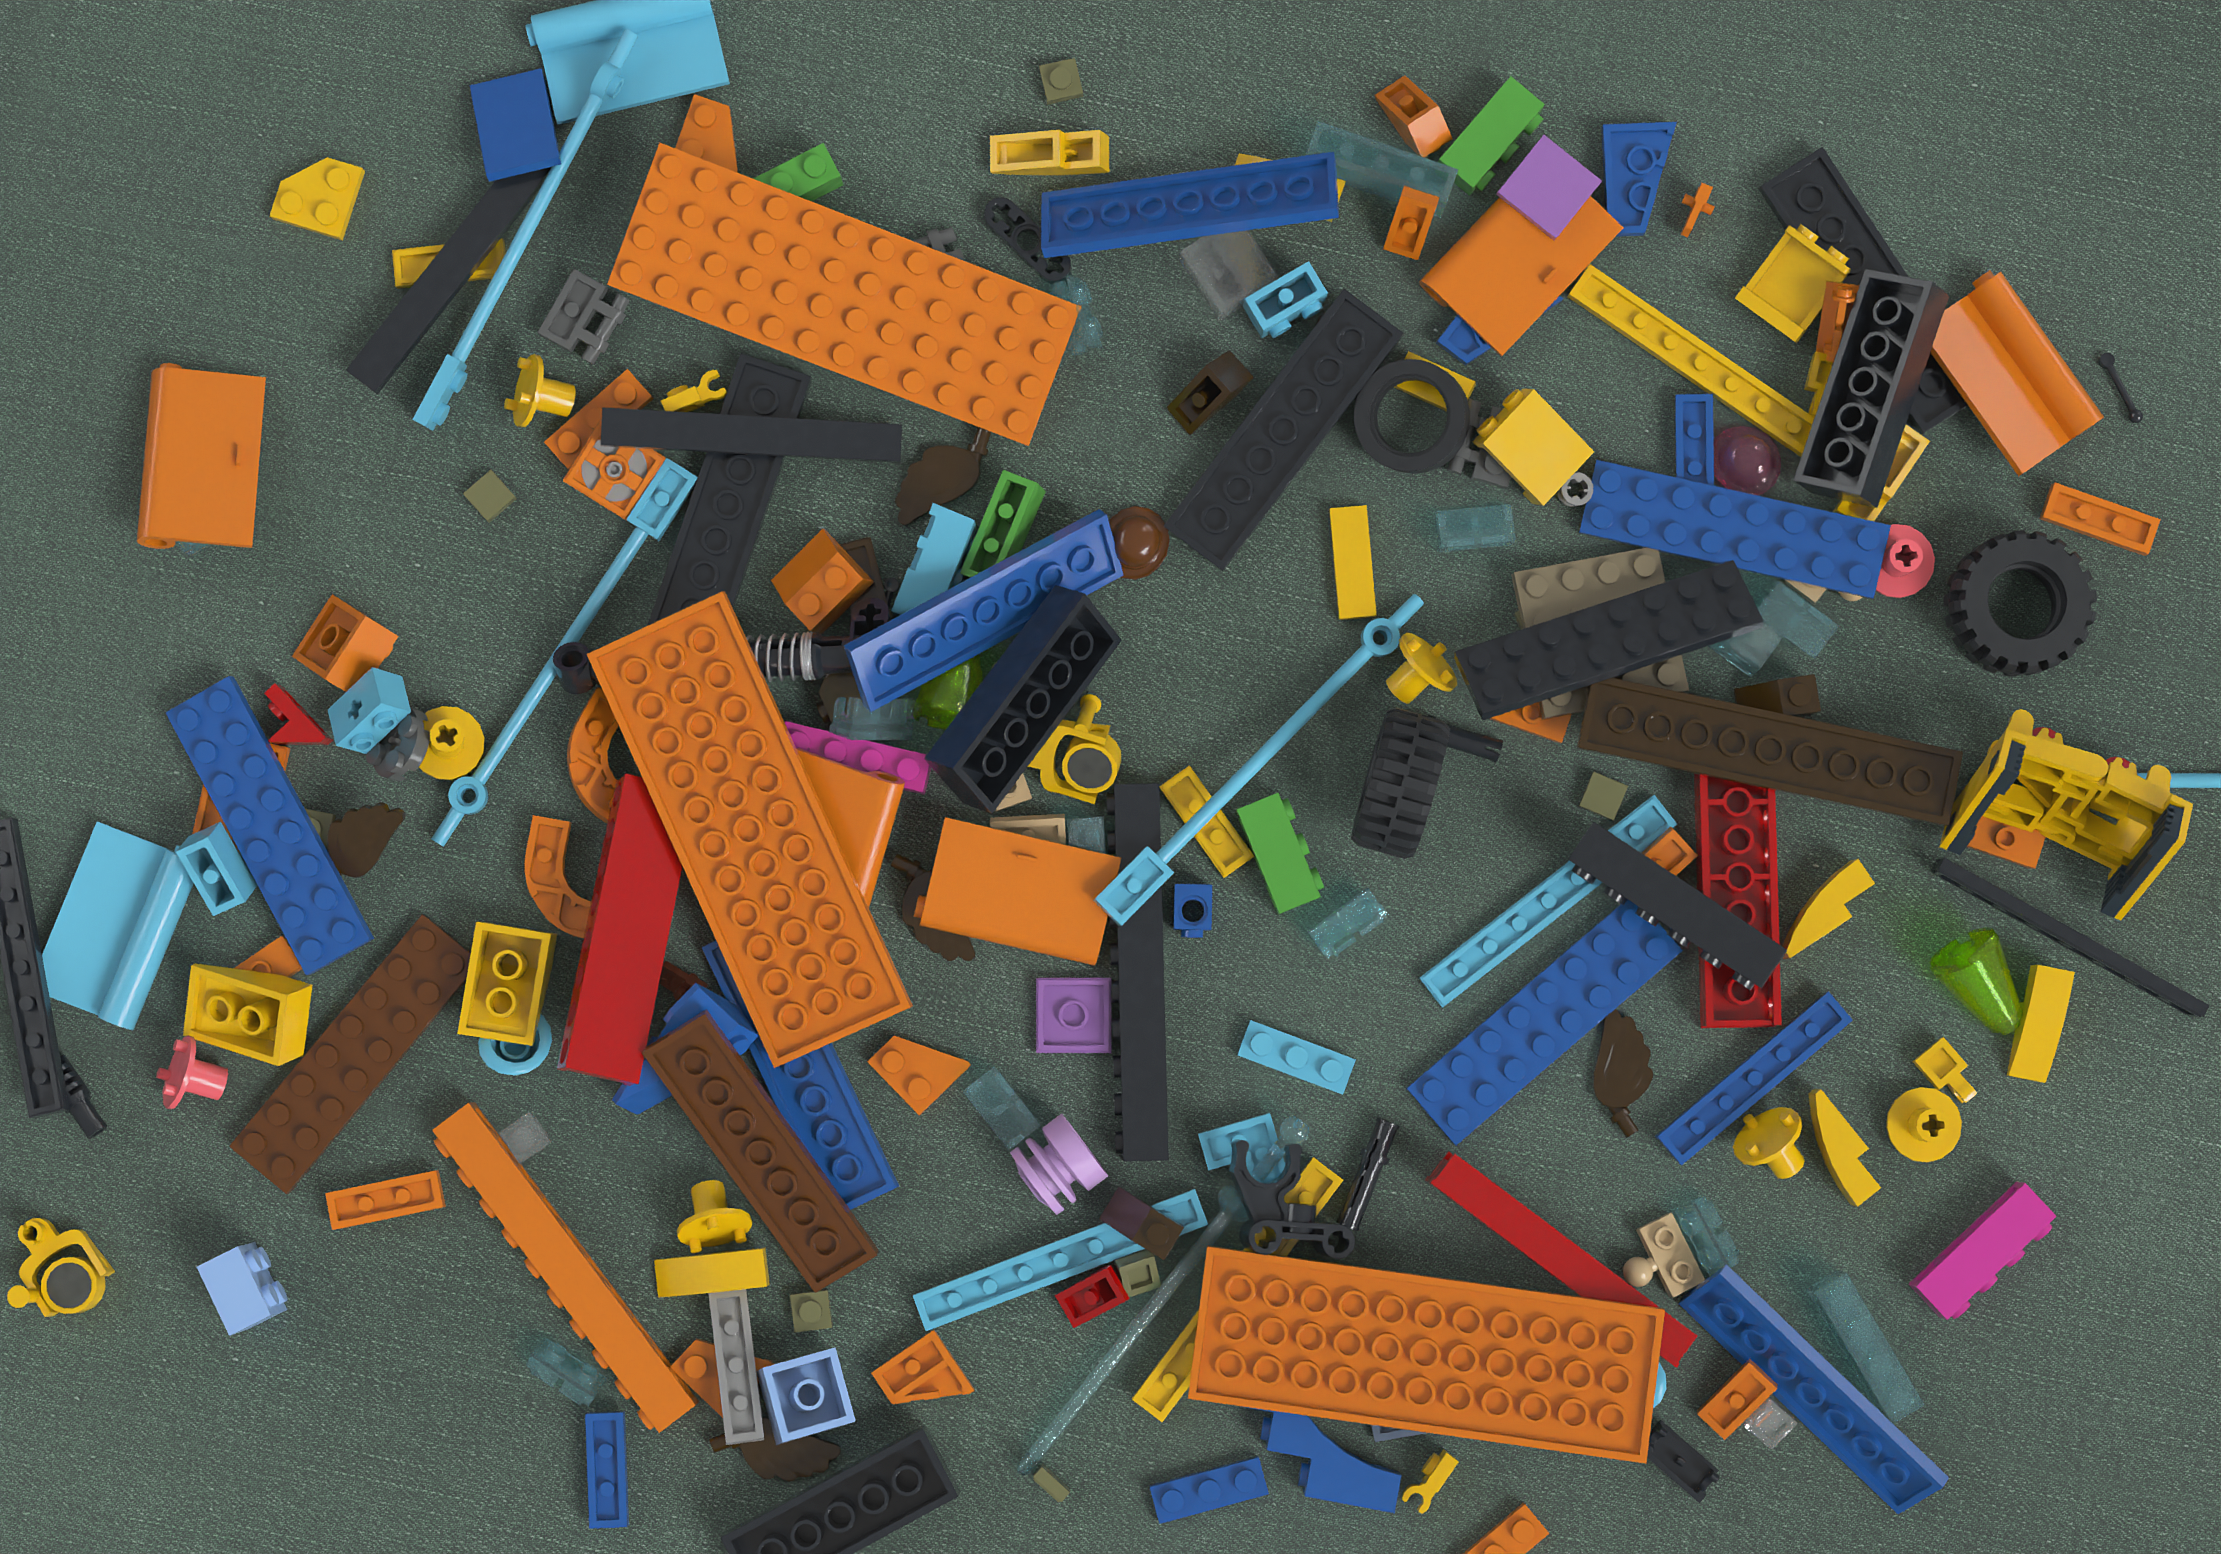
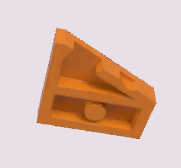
(709, 133)
(917, 1071)
(699, 1370)
(922, 1372)

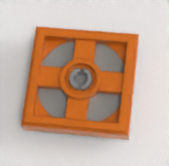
(613, 474)

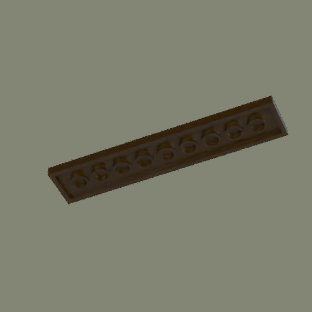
(1770, 750)

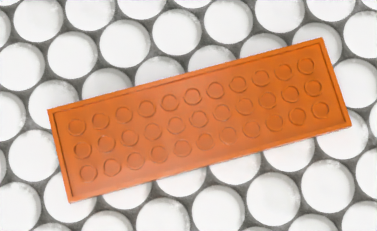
(843, 294)
(749, 829)
(1427, 1354)

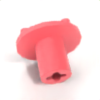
(1906, 563)
(190, 1075)

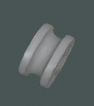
(1575, 500)

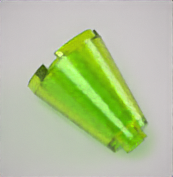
(948, 693)
(1980, 979)

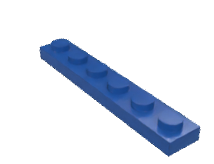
(1753, 1078)

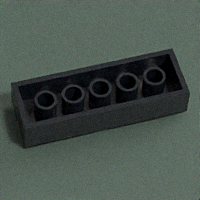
(1871, 387)
(1023, 699)
(1678, 905)
(853, 1503)

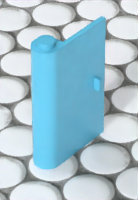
(671, 57)
(115, 925)

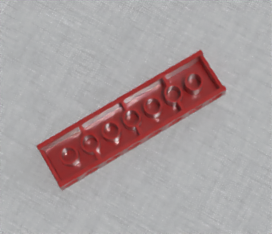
(1740, 874)
(623, 941)
(1547, 1245)

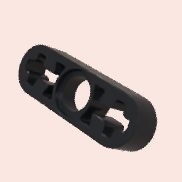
(1002, 228)

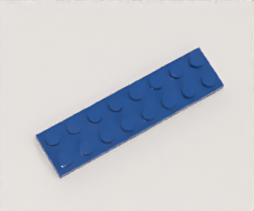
(1189, 205)
(1738, 526)
(980, 610)
(269, 825)
(1542, 1021)
(819, 1107)
(1814, 1390)

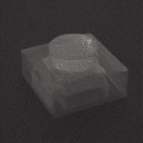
(525, 1137)
(1770, 1423)

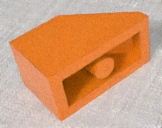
(1414, 116)

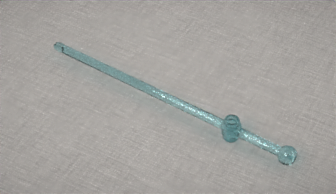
(1292, 1131)

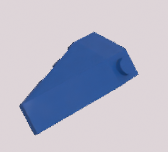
(696, 1000)

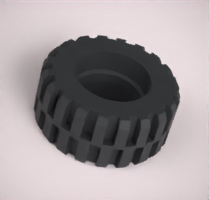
(2067, 592)
(1400, 783)

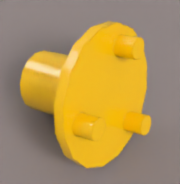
(538, 393)
(1423, 667)
(453, 745)
(1923, 1124)
(1771, 1140)
(713, 1220)

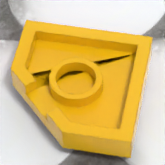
(319, 197)

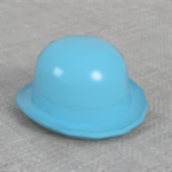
(517, 1058)

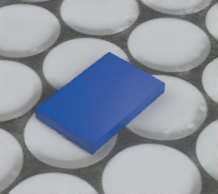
(515, 125)

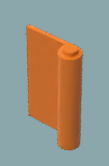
(1511, 271)
(2011, 374)
(200, 458)
(860, 812)
(1017, 891)

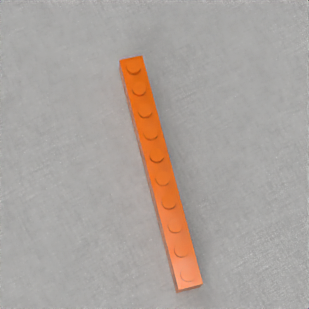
(565, 1267)

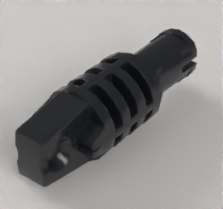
(79, 1102)

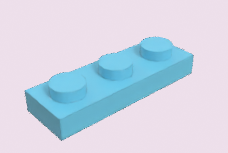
(1296, 1057)

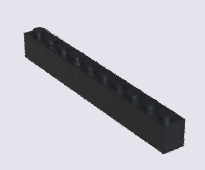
(1139, 986)

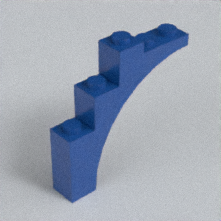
(1331, 1470)

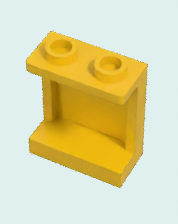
(1792, 282)
(1533, 445)

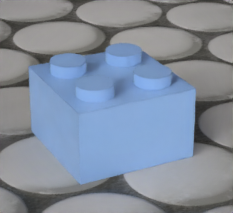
(243, 1287)
(805, 1396)

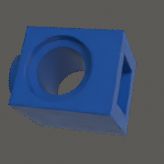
(1197, 892)

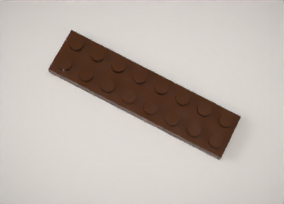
(354, 1055)
(760, 1151)

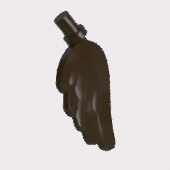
(940, 477)
(361, 837)
(938, 941)
(1621, 1069)
(784, 1460)

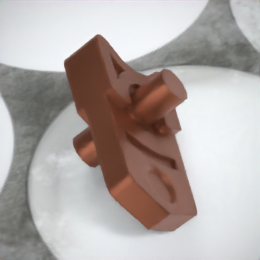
(677, 980)

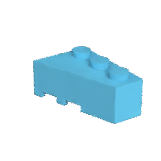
(937, 559)

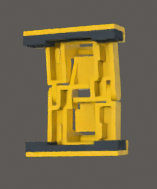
(2057, 799)

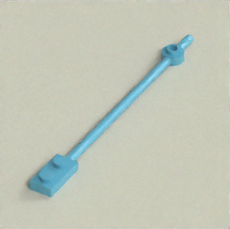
(452, 372)
(650, 517)
(1149, 869)

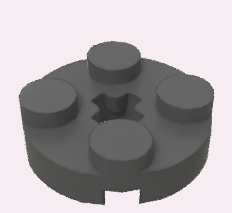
(401, 748)

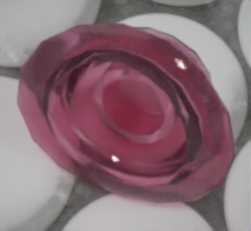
(1746, 460)

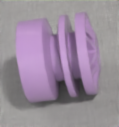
(1058, 1164)

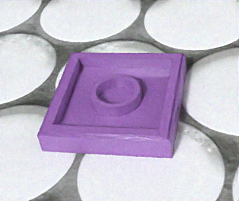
(1549, 187)
(1073, 1015)

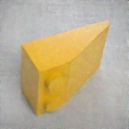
(506, 982)
(248, 1012)

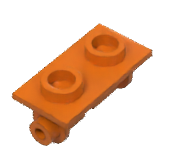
(1834, 316)

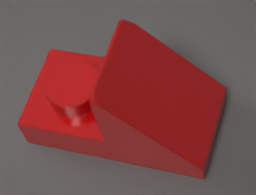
(301, 727)
(1092, 1296)

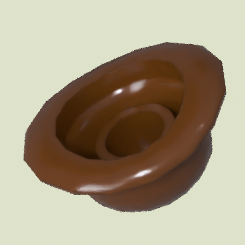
(1139, 541)

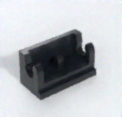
(1680, 1461)

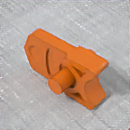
(1697, 203)

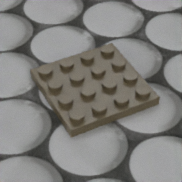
(1579, 584)

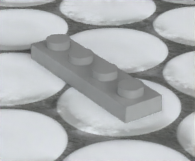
(736, 1367)

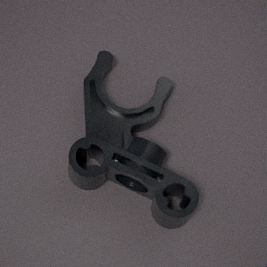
(1267, 1208)

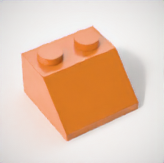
(821, 582)
(344, 644)

